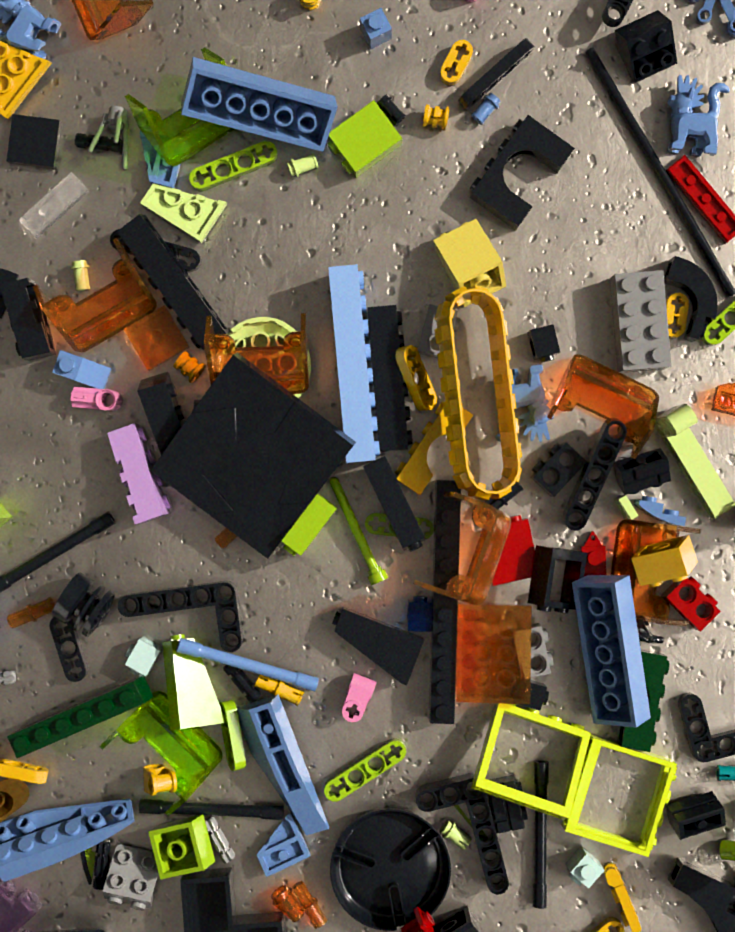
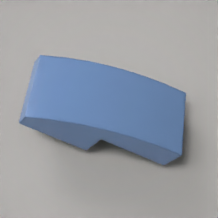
(653, 509)

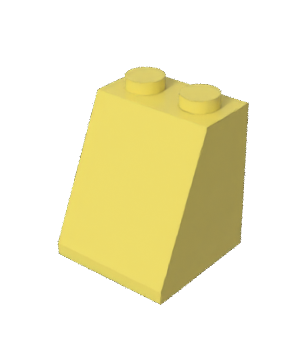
(470, 258)

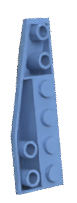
(280, 758)
(58, 834)

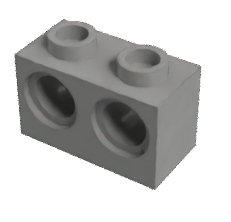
(429, 331)
(539, 649)

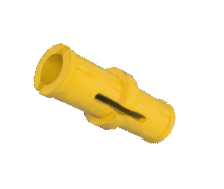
(279, 687)

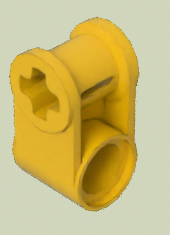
(159, 779)

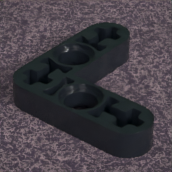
(703, 737)

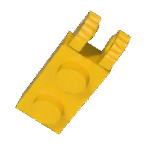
(621, 896)

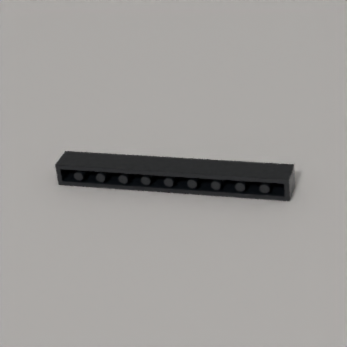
(444, 607)

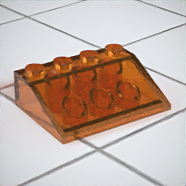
(494, 653)

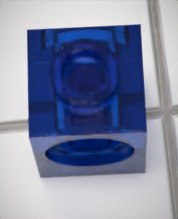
(419, 614)

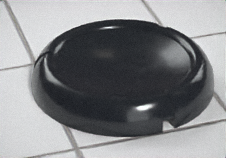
(389, 867)

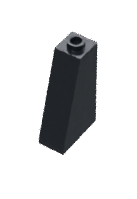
(394, 504)
(381, 642)

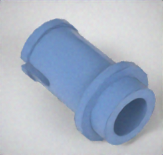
(486, 108)

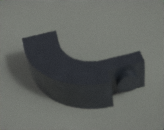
(699, 289)

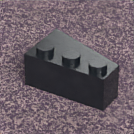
(27, 320)
(161, 408)

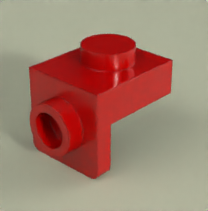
(422, 922)

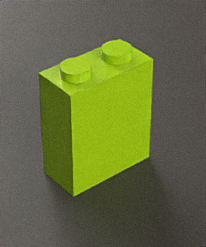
(364, 139)
(308, 525)

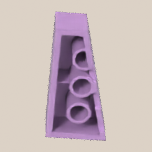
(137, 461)

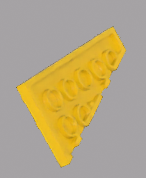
(17, 76)

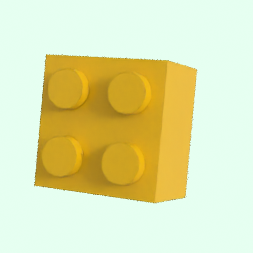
(664, 561)

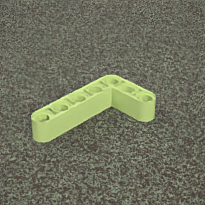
(692, 460)

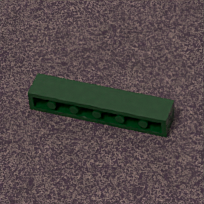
(80, 716)

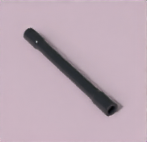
(93, 528)
(541, 781)
(264, 811)

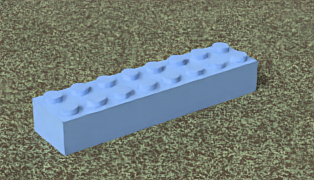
(352, 362)

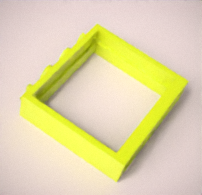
(518, 797)
(654, 815)

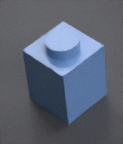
(375, 28)

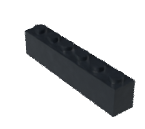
(170, 278)
(388, 379)

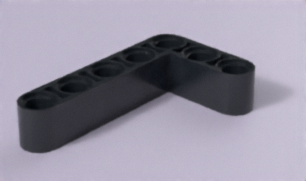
(190, 601)
(478, 821)

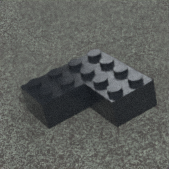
(210, 905)

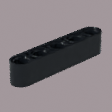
(594, 486)

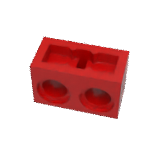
(688, 606)

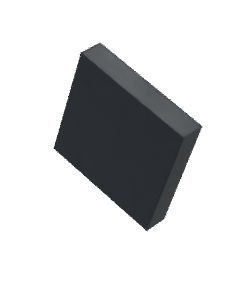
(34, 141)

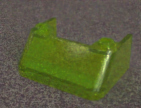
(177, 135)
(186, 750)

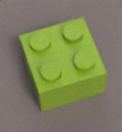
(181, 846)

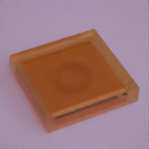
(156, 338)

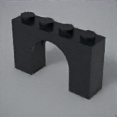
(528, 139)

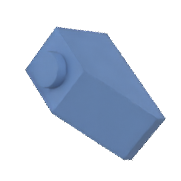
(81, 370)

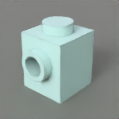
(142, 656)
(584, 868)

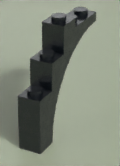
(708, 891)

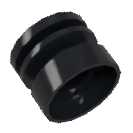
(83, 604)

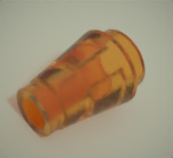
(287, 903)

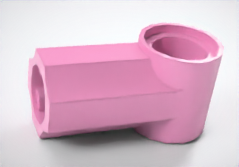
(95, 398)

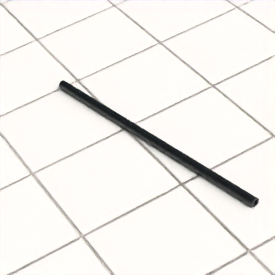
(660, 171)

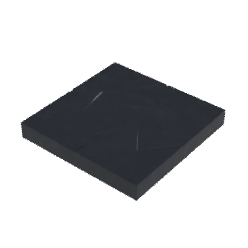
(252, 455)

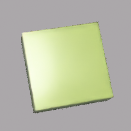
(625, 507)

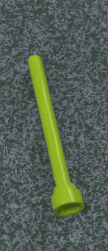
(375, 572)

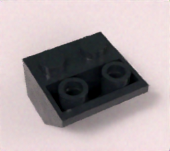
(647, 45)

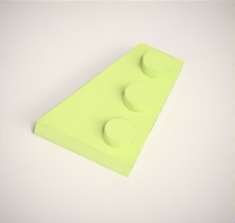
(185, 211)

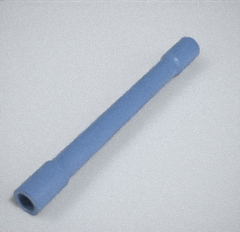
(198, 650)

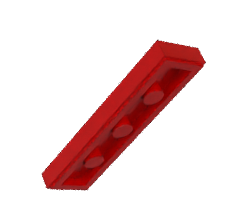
(703, 198)

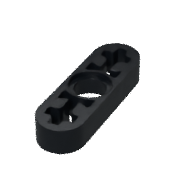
(81, 662)

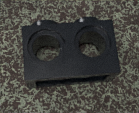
(562, 473)

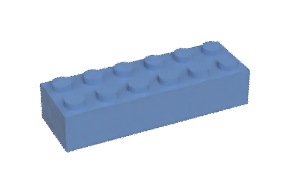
(258, 104)
(611, 650)

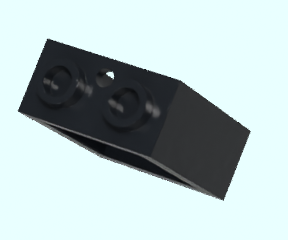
(543, 576)

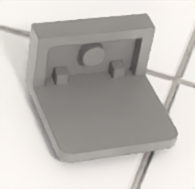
(131, 878)

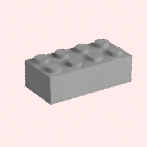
(640, 321)

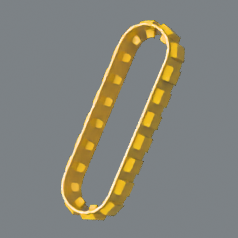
(503, 391)

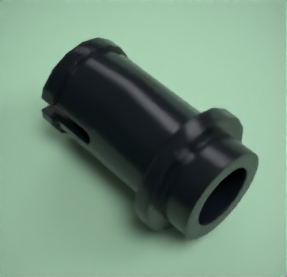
(391, 110)

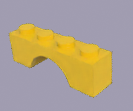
(416, 473)

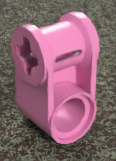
(358, 693)

